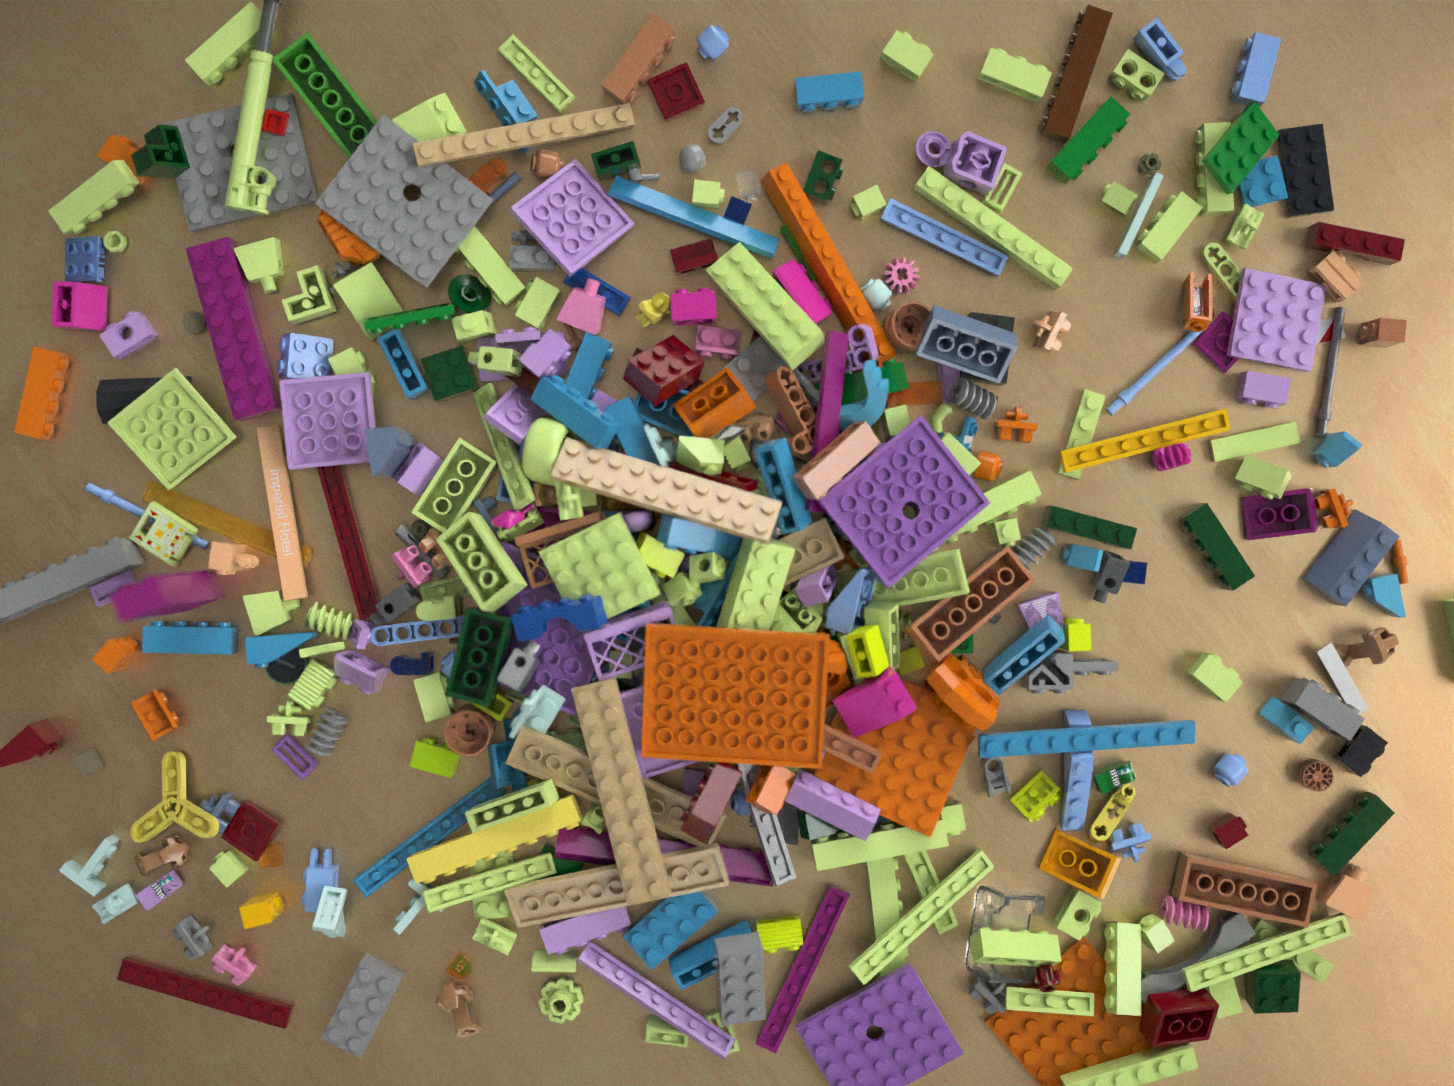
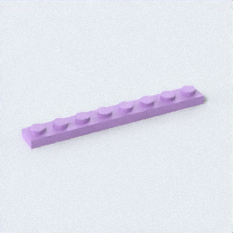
(656, 1000)

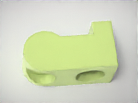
(440, 609)

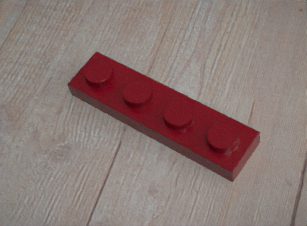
(725, 478)

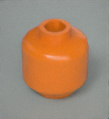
(990, 466)

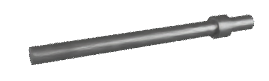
(1324, 414)

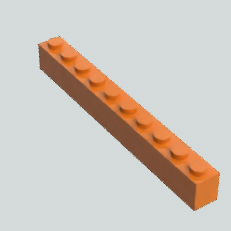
(824, 258)

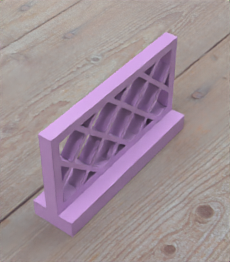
(620, 625)

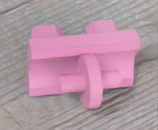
(410, 567)
(233, 962)

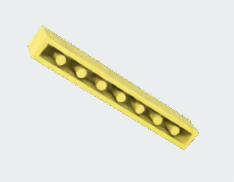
(488, 842)

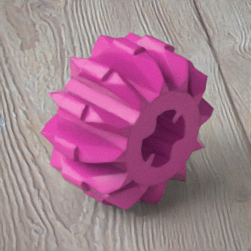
(1171, 457)

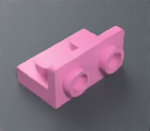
(717, 341)

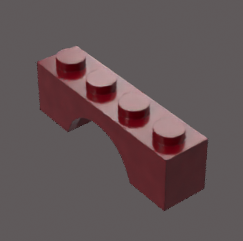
(1371, 245)

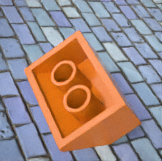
(714, 405)

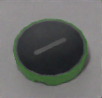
(287, 668)

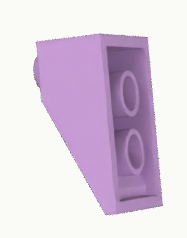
(360, 670)

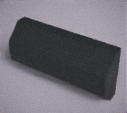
(117, 394)

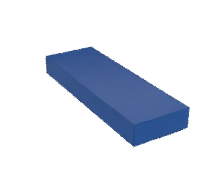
(615, 299)

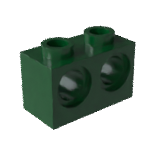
(818, 176)

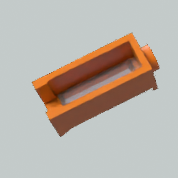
(1197, 303)

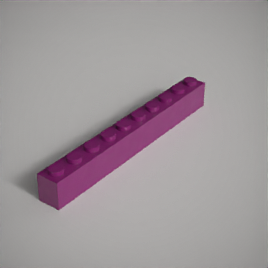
(596, 848)

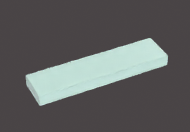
(1138, 215)

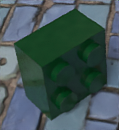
(450, 374)
(1274, 988)

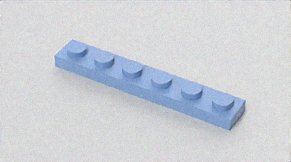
(944, 237)

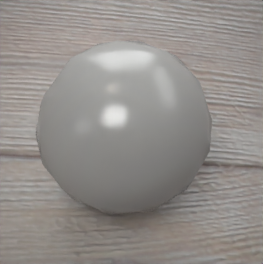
(692, 158)

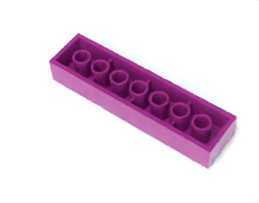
(234, 329)
(166, 594)

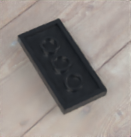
(1305, 170)

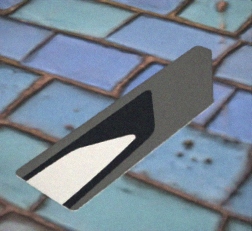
(728, 434)

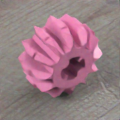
(909, 275)

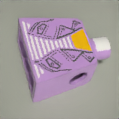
(1037, 608)

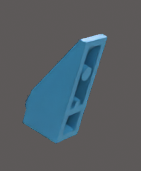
(269, 648)

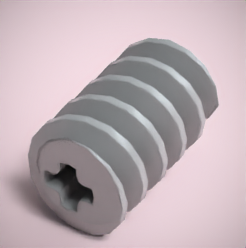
(973, 398)
(1035, 546)
(328, 732)

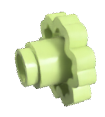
(565, 991)

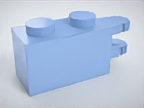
(1161, 49)
(317, 877)

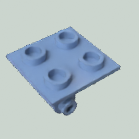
(83, 258)

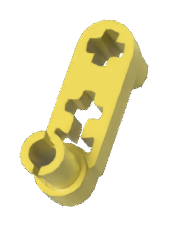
(1106, 824)

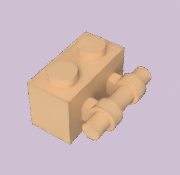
(230, 557)

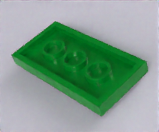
(1240, 148)
(399, 319)

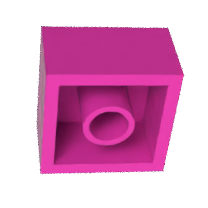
(693, 307)

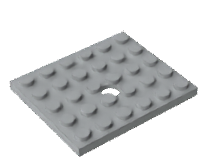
(208, 146)
(372, 206)

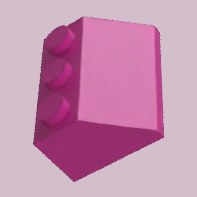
(804, 292)

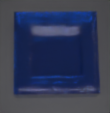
(737, 210)
(1136, 573)

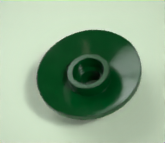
(471, 287)

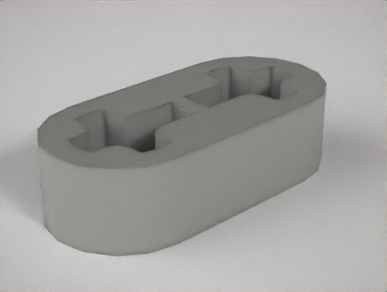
(721, 122)

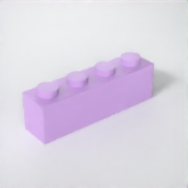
(832, 805)
(577, 930)

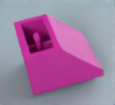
(79, 306)

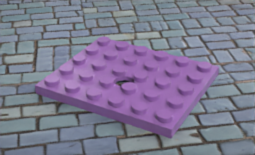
(905, 469)
(912, 1038)

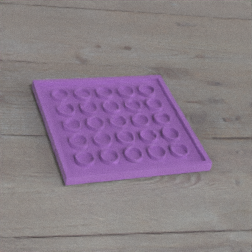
(562, 649)

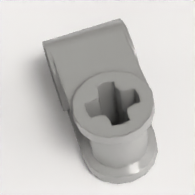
(995, 779)

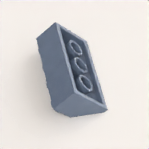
(967, 344)
(388, 449)
(1350, 558)

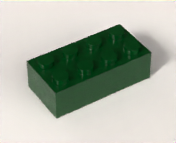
(480, 656)

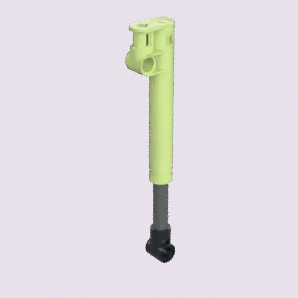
(243, 186)

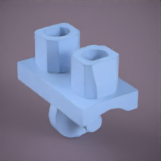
(1138, 837)

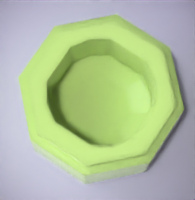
(115, 241)

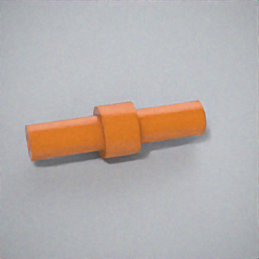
(1400, 562)

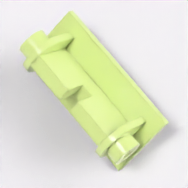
(531, 521)

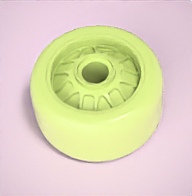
(543, 447)

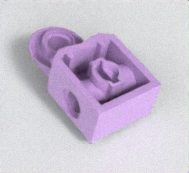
(967, 161)

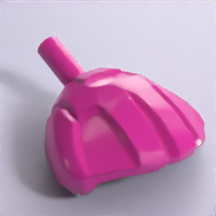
(511, 517)

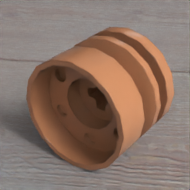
(909, 315)
(466, 741)

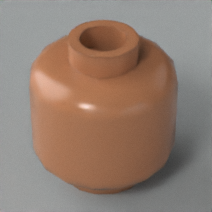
(546, 163)

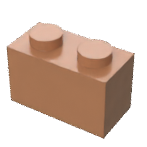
(1383, 332)

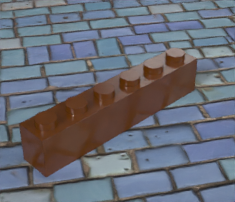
(1076, 73)

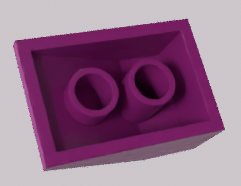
(1280, 517)

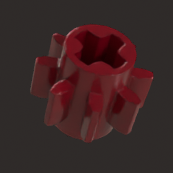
(1046, 978)

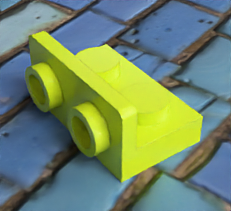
(1037, 796)

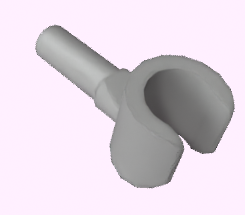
(635, 176)

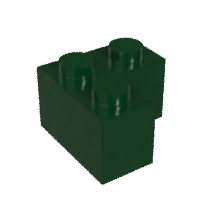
(162, 155)

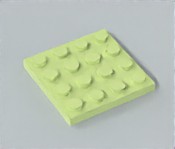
(172, 429)
(601, 563)

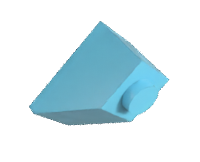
(1336, 449)
(1082, 557)
(1385, 593)
(1286, 720)

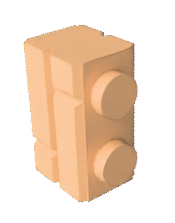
(1336, 275)

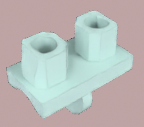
(116, 903)

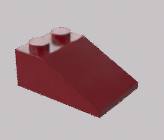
(32, 742)

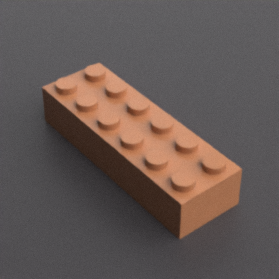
(957, 617)
(1244, 889)

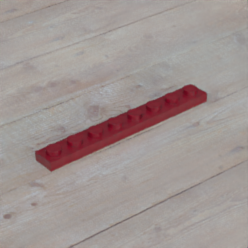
(349, 540)
(205, 992)

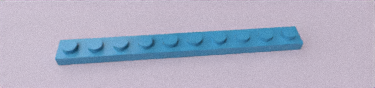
(1086, 738)

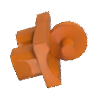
(1025, 429)
(1336, 506)

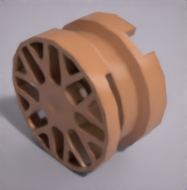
(1315, 775)

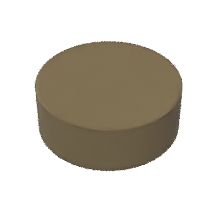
(194, 322)

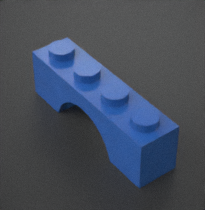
(584, 613)

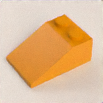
(1080, 864)

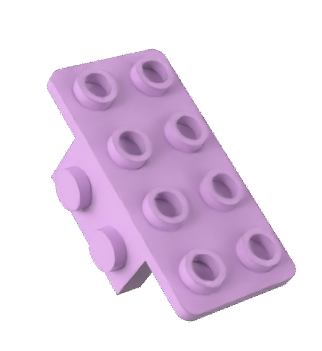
(519, 342)

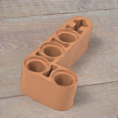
(794, 409)

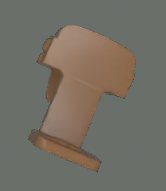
(1374, 646)
(173, 851)
(455, 999)

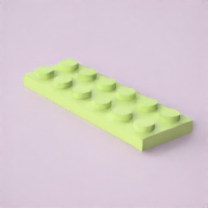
(933, 578)

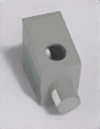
(517, 676)

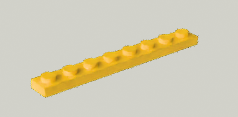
(1144, 440)

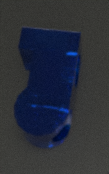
(421, 665)

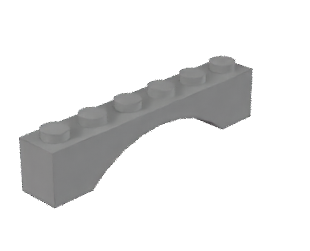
(1228, 933)

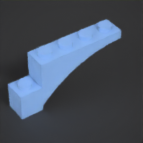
(1077, 776)

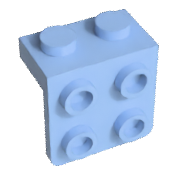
(304, 356)

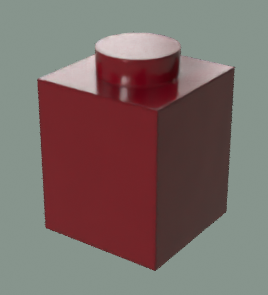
(1229, 830)

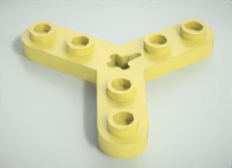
(186, 813)

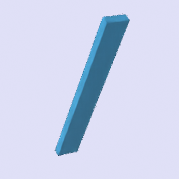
(693, 216)
(425, 838)

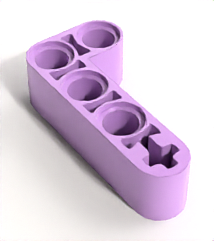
(854, 355)

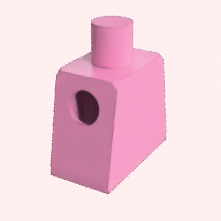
(584, 308)

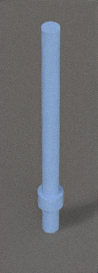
(1126, 397)
(110, 497)

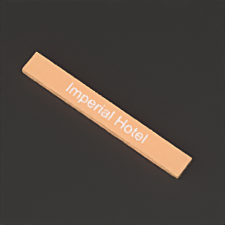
(282, 512)

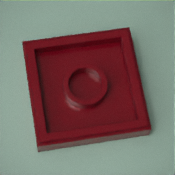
(676, 91)
(250, 830)

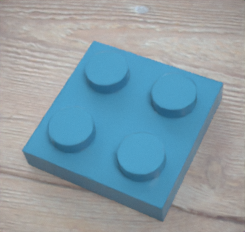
(1263, 183)

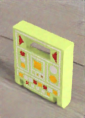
(167, 535)

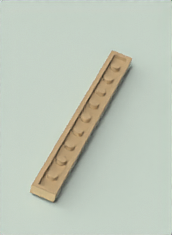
(523, 135)

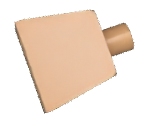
(1348, 894)

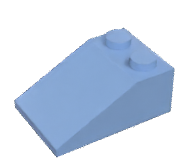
(847, 609)

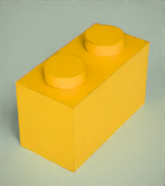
(261, 910)

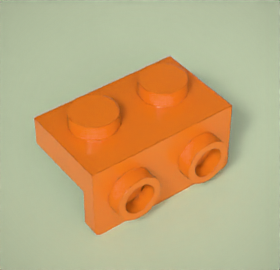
(154, 714)

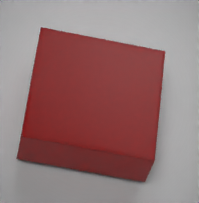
(275, 122)

